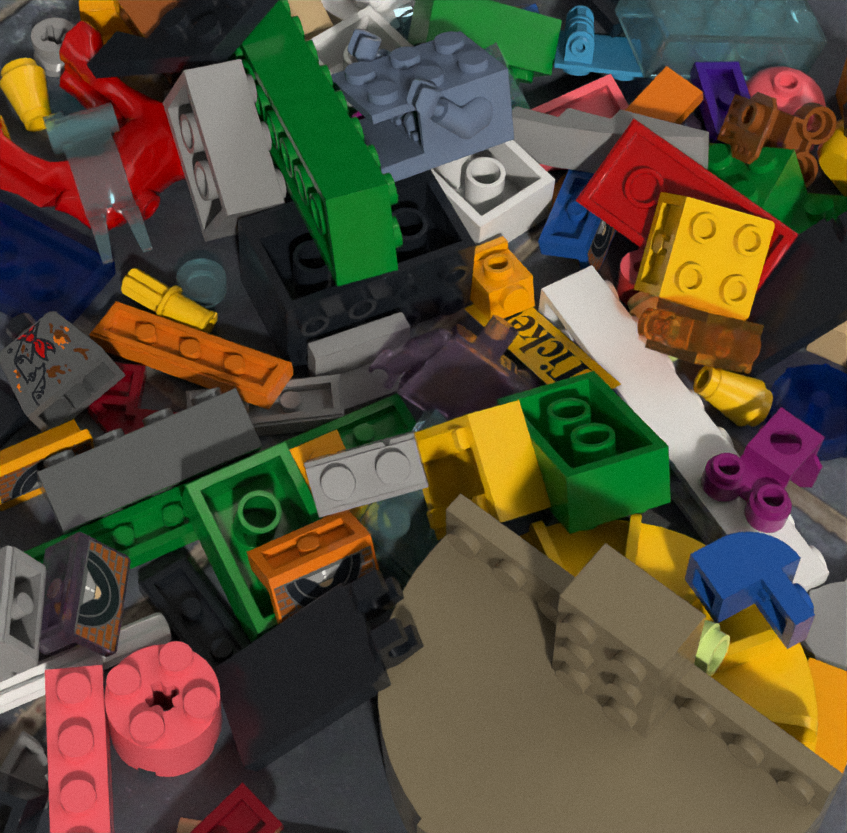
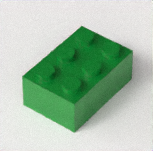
(593, 452)
(242, 511)

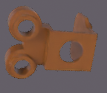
(759, 124)

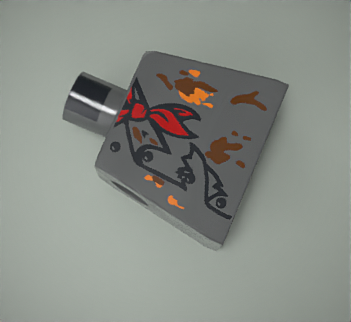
(55, 368)

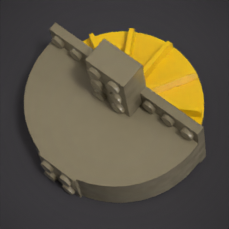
(572, 695)

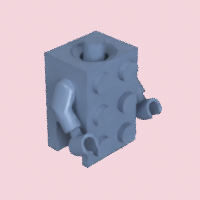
(427, 100)

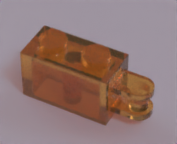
(701, 336)

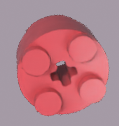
(160, 680)

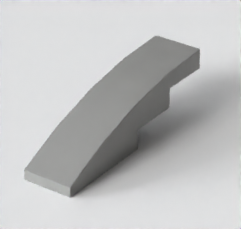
(584, 139)

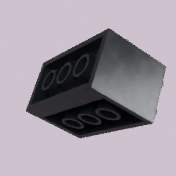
(304, 303)

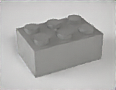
(223, 147)

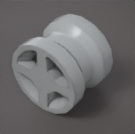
(46, 41)

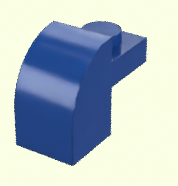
(750, 571)

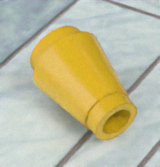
(27, 92)
(735, 395)

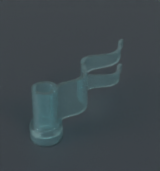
(97, 171)

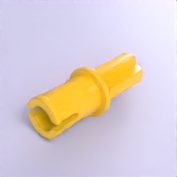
(167, 301)

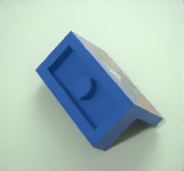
(573, 229)

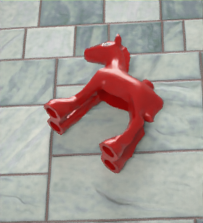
(142, 142)

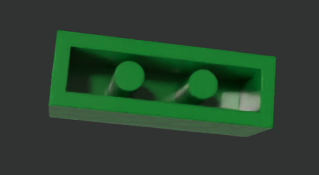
(522, 35)

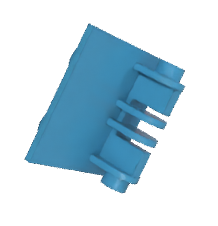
(584, 52)

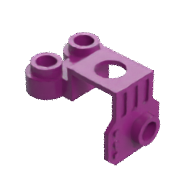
(778, 453)

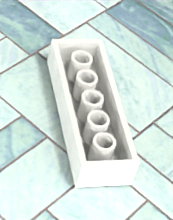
(491, 190)

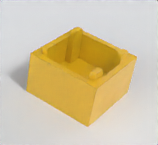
(484, 459)

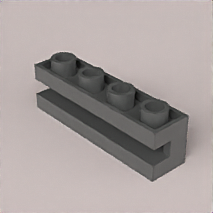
(148, 460)

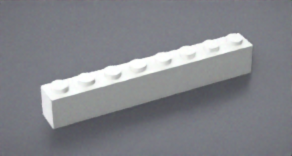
(600, 325)

